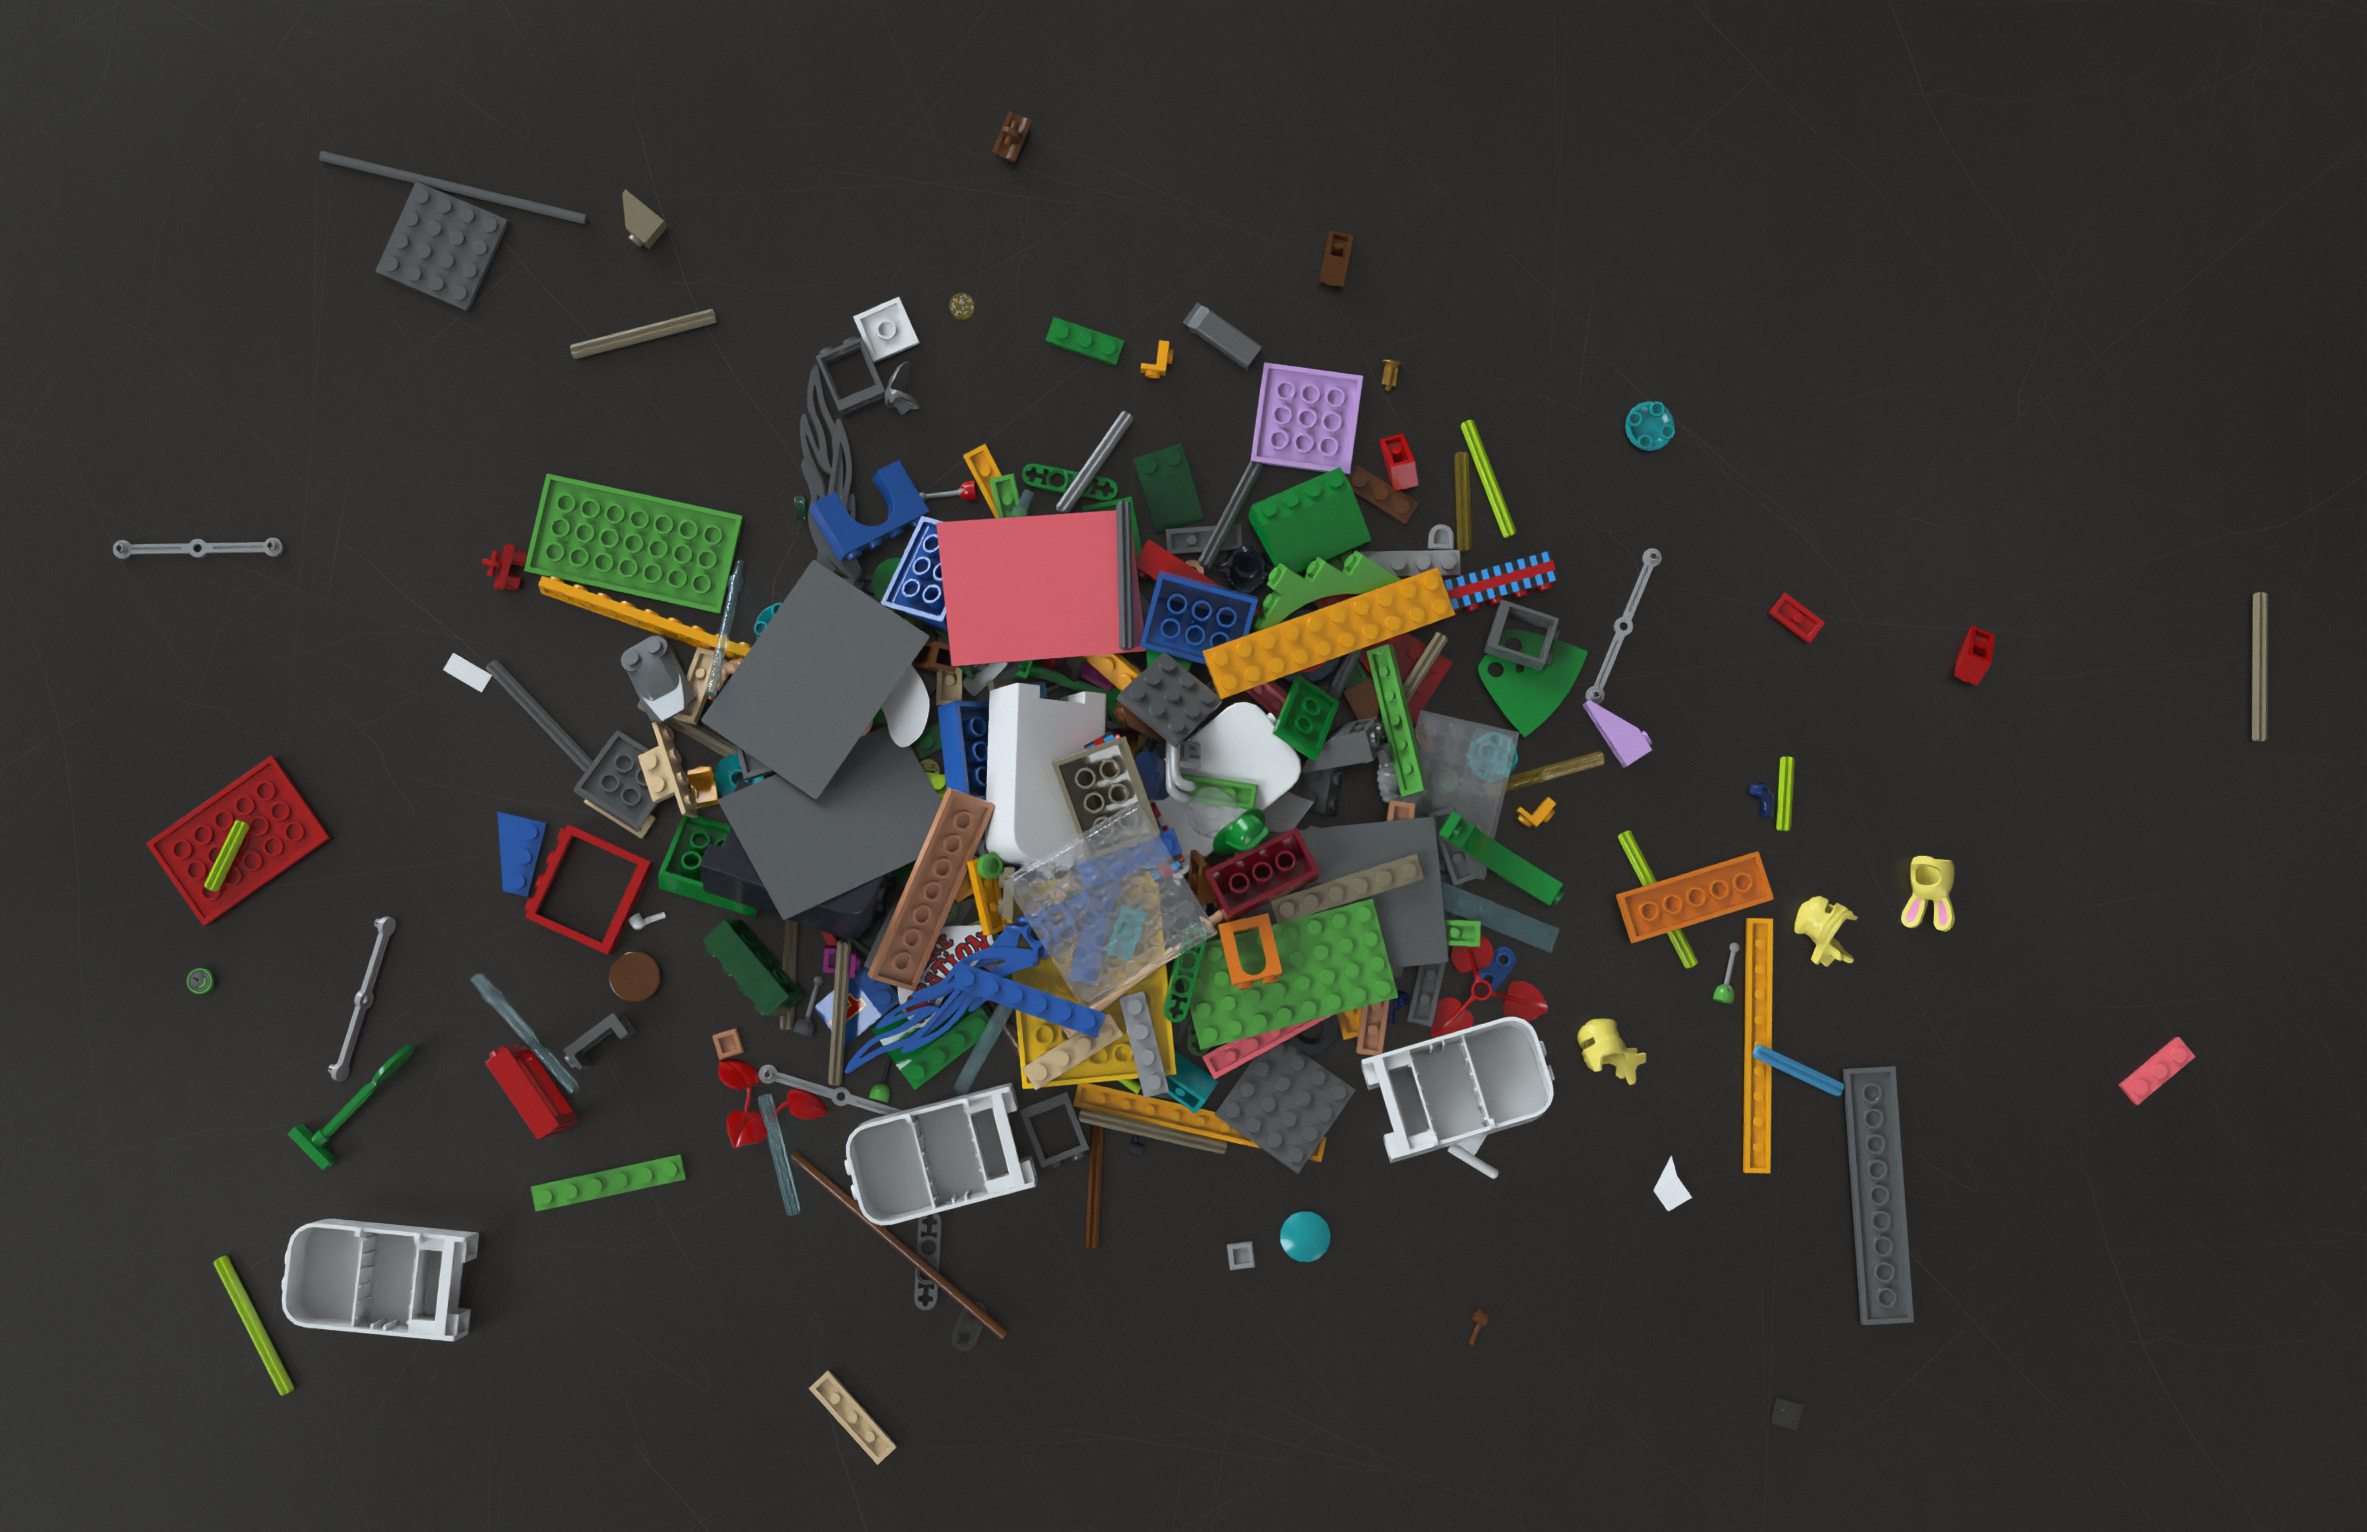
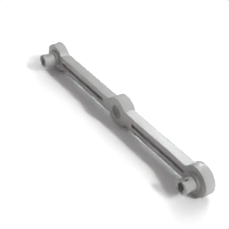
(124, 549)
(1651, 559)
(385, 928)
(769, 1074)

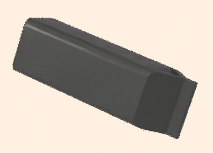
(1223, 336)

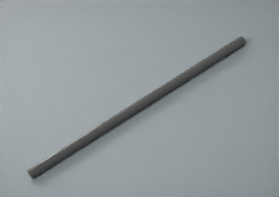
(453, 187)

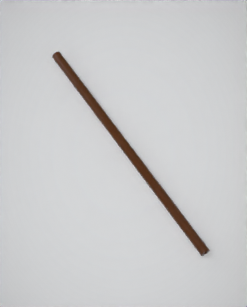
(901, 1247)

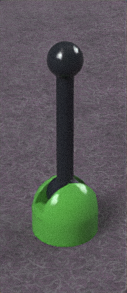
(881, 1091)

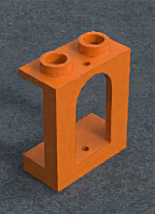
(1273, 966)

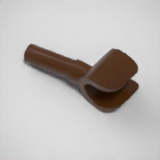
(1481, 1318)

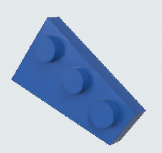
(519, 851)

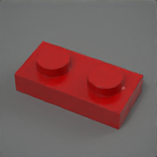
(1796, 618)

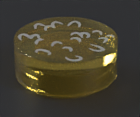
(961, 306)

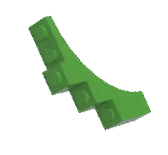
(1322, 580)

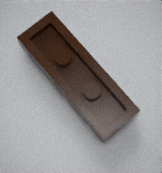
(1381, 495)

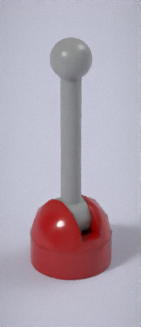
(967, 491)

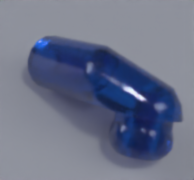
(1766, 796)
(1396, 1003)

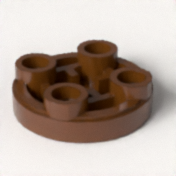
(635, 976)

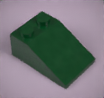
(1168, 488)

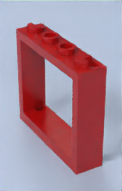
(626, 905)
(531, 1090)

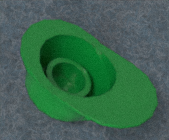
(1242, 833)

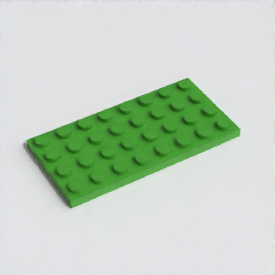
(633, 543)
(1327, 964)

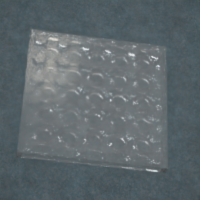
(1110, 905)

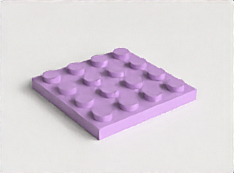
(1306, 418)

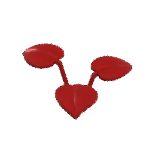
(1521, 1000)
(748, 1127)

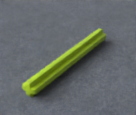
(1488, 478)

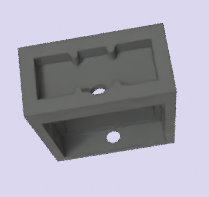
(858, 399)
(1529, 616)
(1045, 1105)

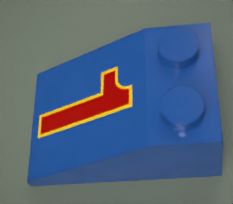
(866, 1004)

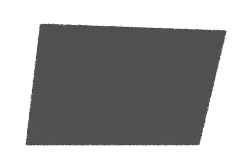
(815, 679)
(856, 830)
(1407, 915)

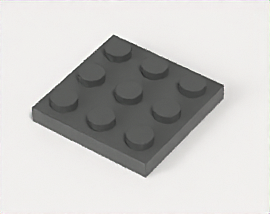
(1169, 699)
(618, 783)

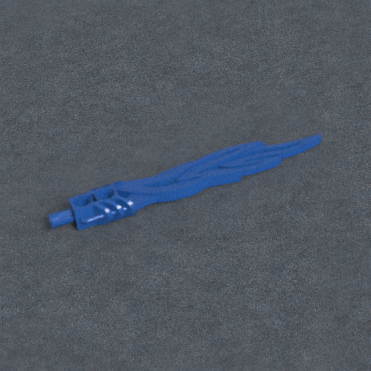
(1003, 948)

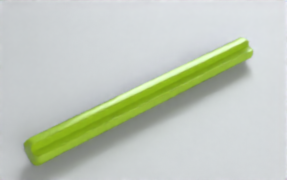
(1646, 878)
(253, 1325)

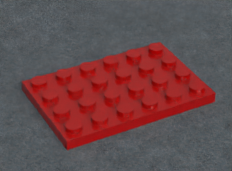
(278, 836)

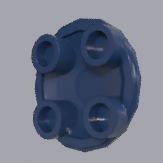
(1153, 775)

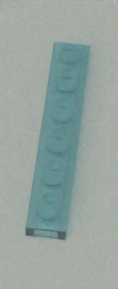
(1498, 918)

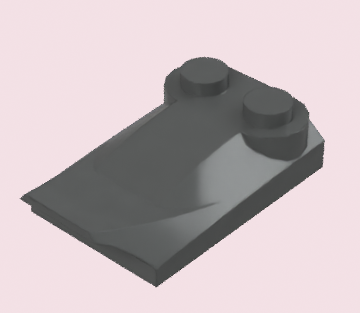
(658, 678)

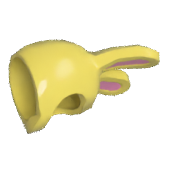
(1932, 881)

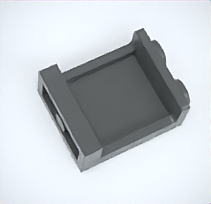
(615, 1022)

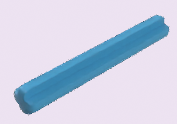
(1798, 1070)

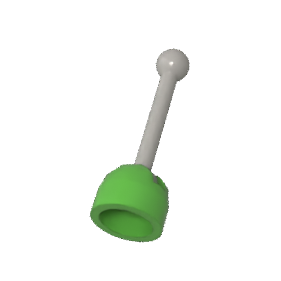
(1724, 992)

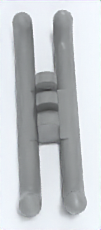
(1185, 756)

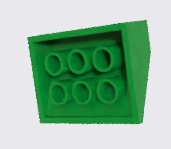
(1310, 522)
(681, 867)
(933, 1057)

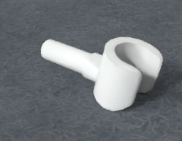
(638, 922)

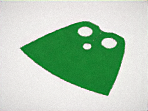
(1532, 694)

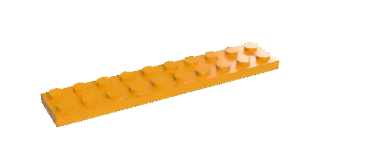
(1328, 633)

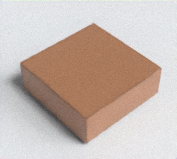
(728, 1043)

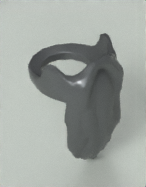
(896, 390)

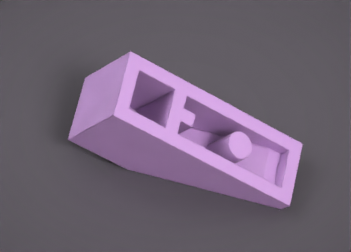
(1622, 737)

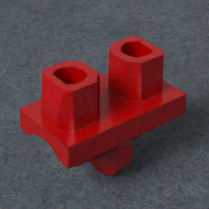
(509, 556)

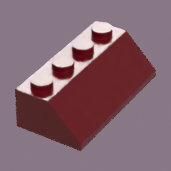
(1262, 875)

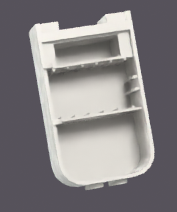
(1240, 749)
(1021, 781)
(1461, 1086)
(941, 1161)
(378, 1279)

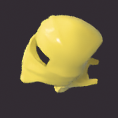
(1820, 923)
(1603, 1045)

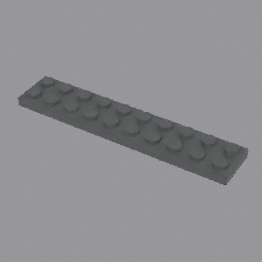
(1878, 1195)

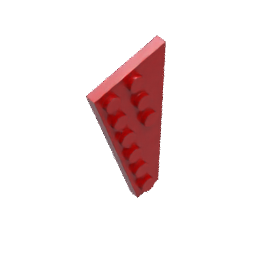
(1407, 653)

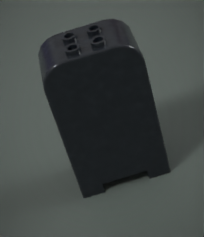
(731, 875)

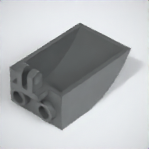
(1353, 744)

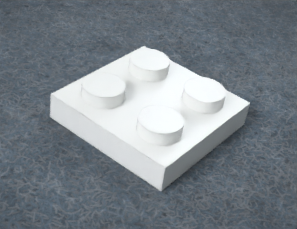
(886, 330)

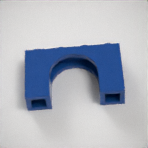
(848, 536)

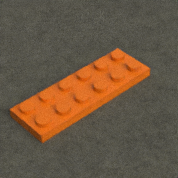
(1694, 897)

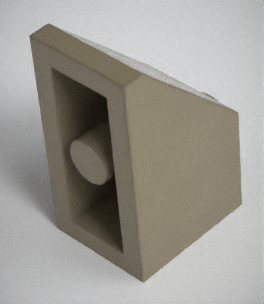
(641, 221)

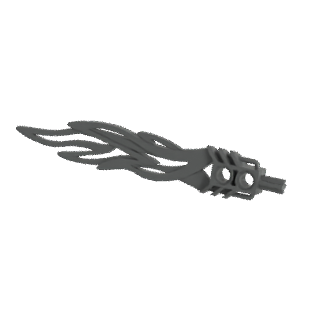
(847, 569)

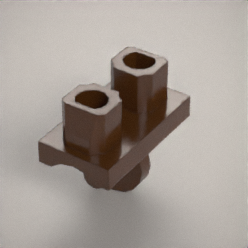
(1012, 136)

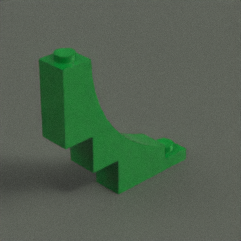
(1501, 860)

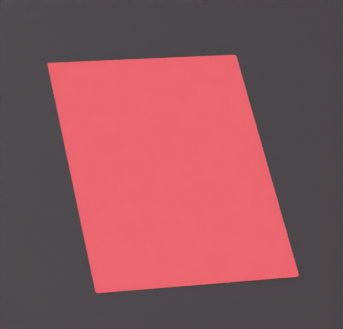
(1033, 587)

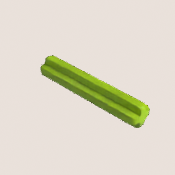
(1785, 793)
(226, 856)

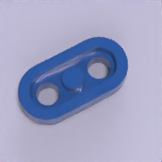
(1496, 969)

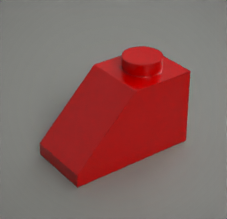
(1399, 462)
(1975, 656)

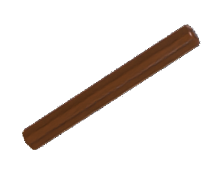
(1094, 1186)

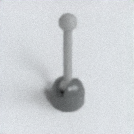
(805, 1025)

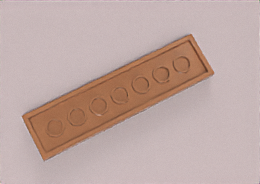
(931, 889)

